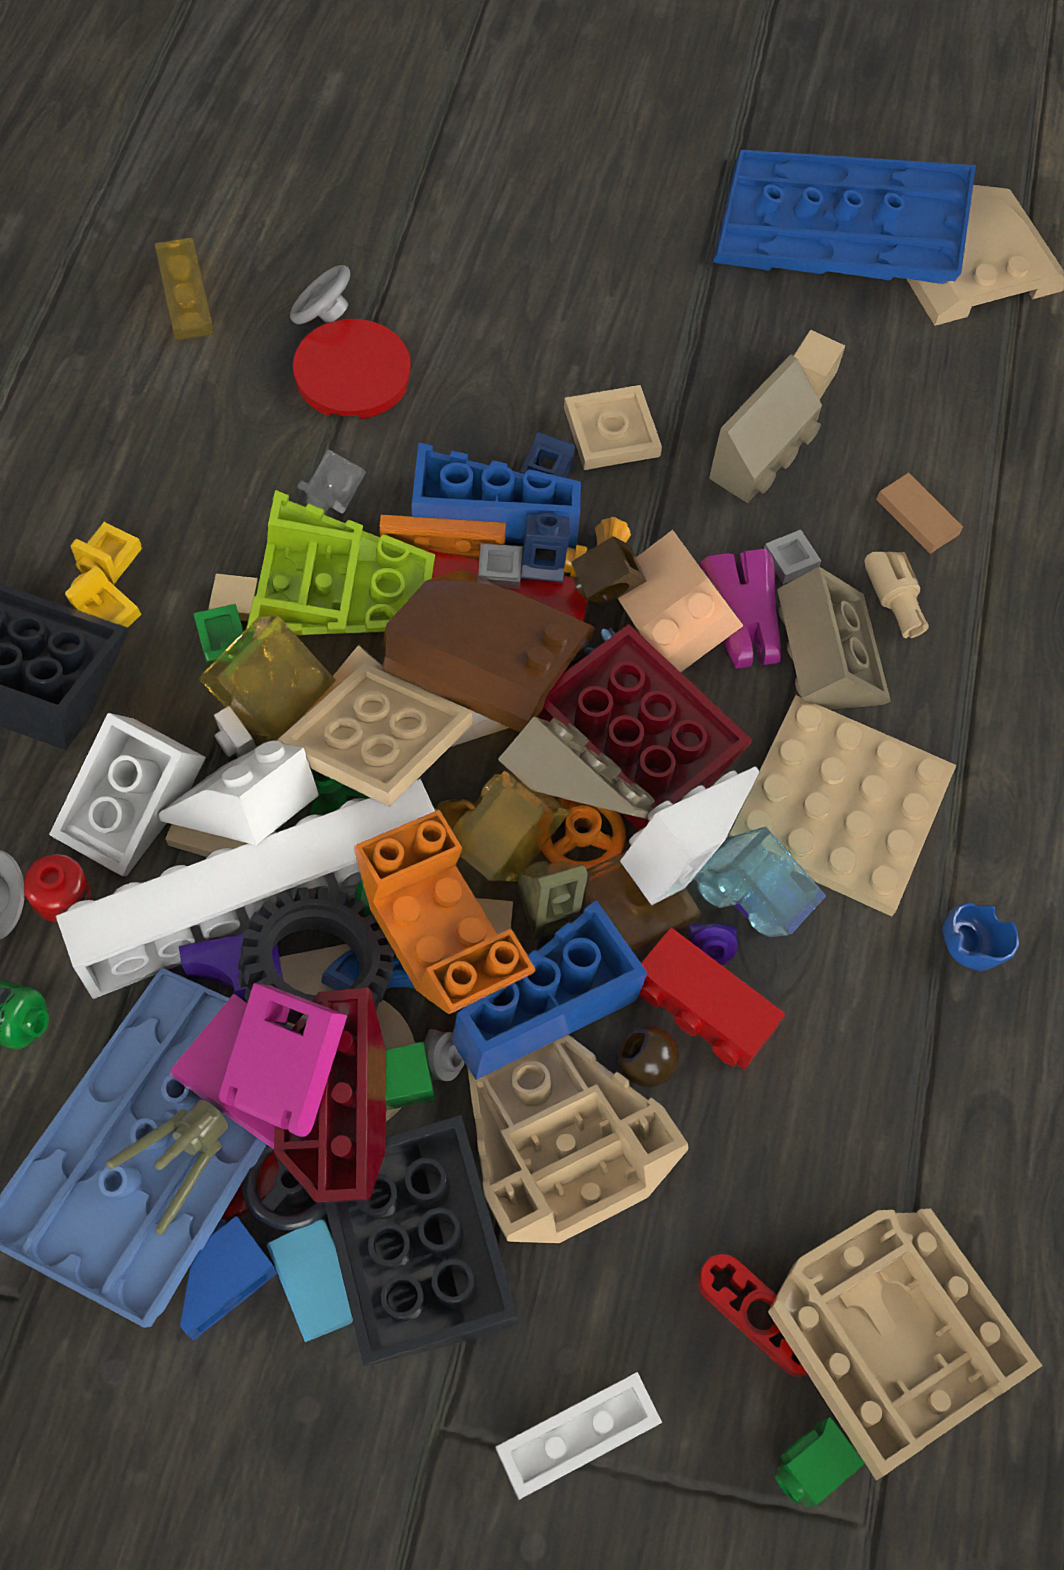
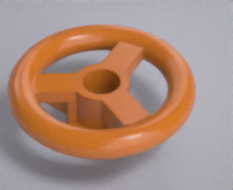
(587, 816)

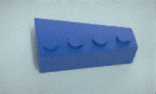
(576, 981)

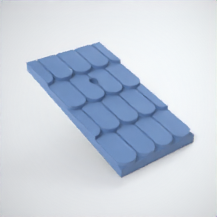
(99, 1223)

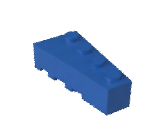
(492, 493)

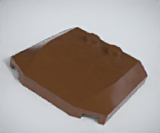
(483, 646)

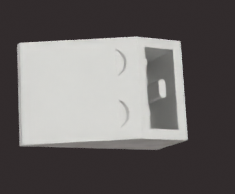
(685, 835)

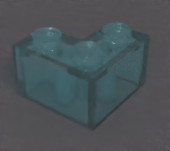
(761, 878)

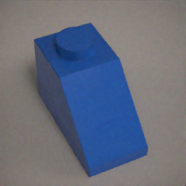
(223, 1276)

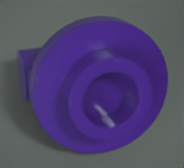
(714, 940)

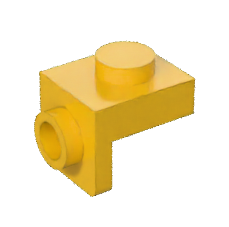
(108, 549)
(97, 596)

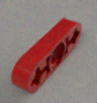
(720, 1300)

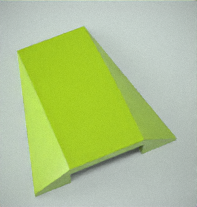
(333, 573)

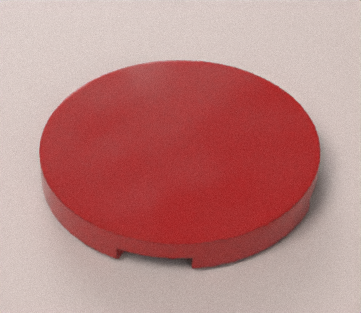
(352, 368)

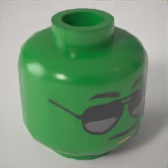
(21, 1015)

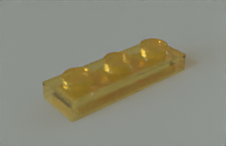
(184, 289)

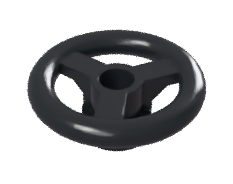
(294, 1197)

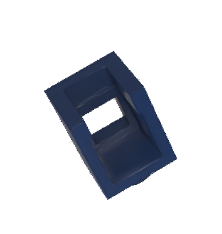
(552, 448)
(545, 532)

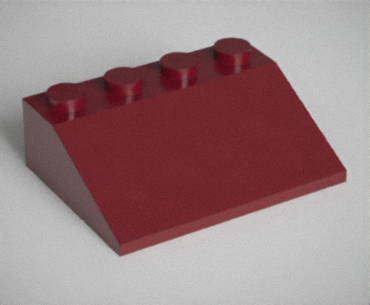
(645, 719)

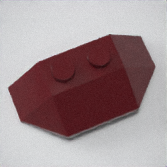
(349, 1132)

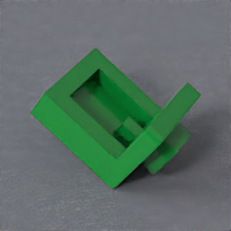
(218, 630)

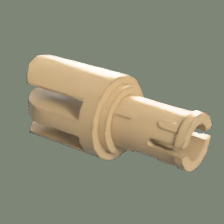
(897, 590)

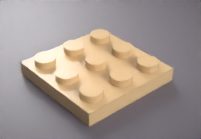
(378, 733)

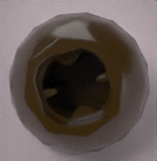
(648, 1056)

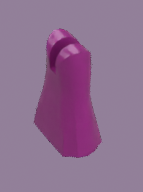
(751, 596)

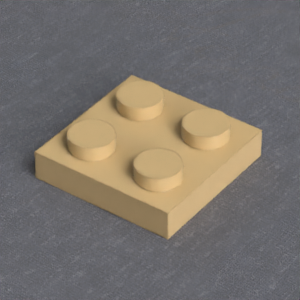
(612, 427)

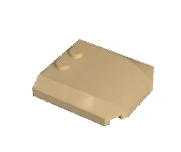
(1000, 260)
(898, 1334)

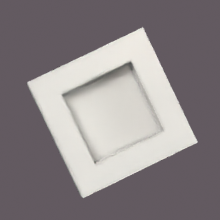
(233, 735)

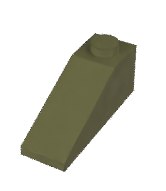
(551, 895)

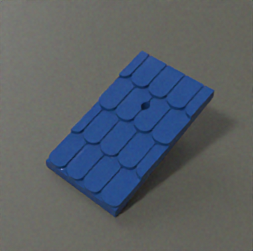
(847, 216)

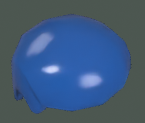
(978, 937)

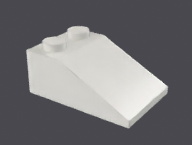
(121, 790)
(247, 795)

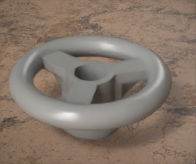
(323, 297)

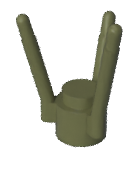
(194, 1132)

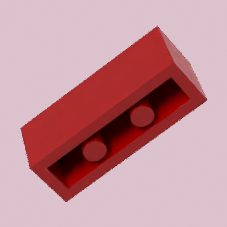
(708, 1000)

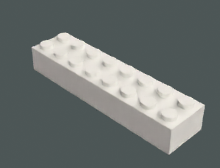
(145, 923)

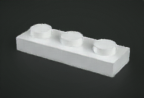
(578, 1435)

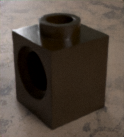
(607, 571)

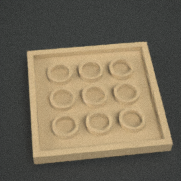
(847, 803)

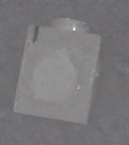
(333, 483)

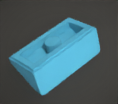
(312, 1279)

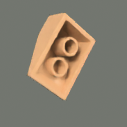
(678, 604)

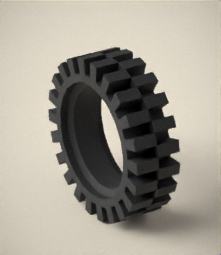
(320, 914)

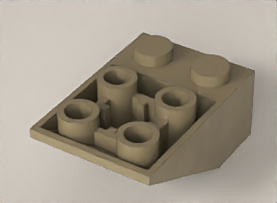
(557, 763)

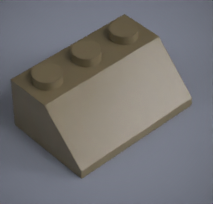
(766, 432)
(831, 642)

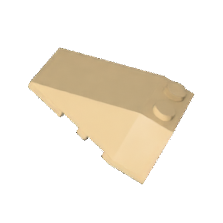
(567, 1143)

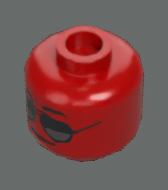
(55, 885)

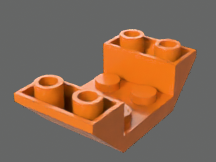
(435, 916)

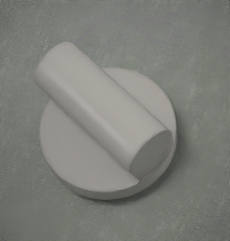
(442, 1056)

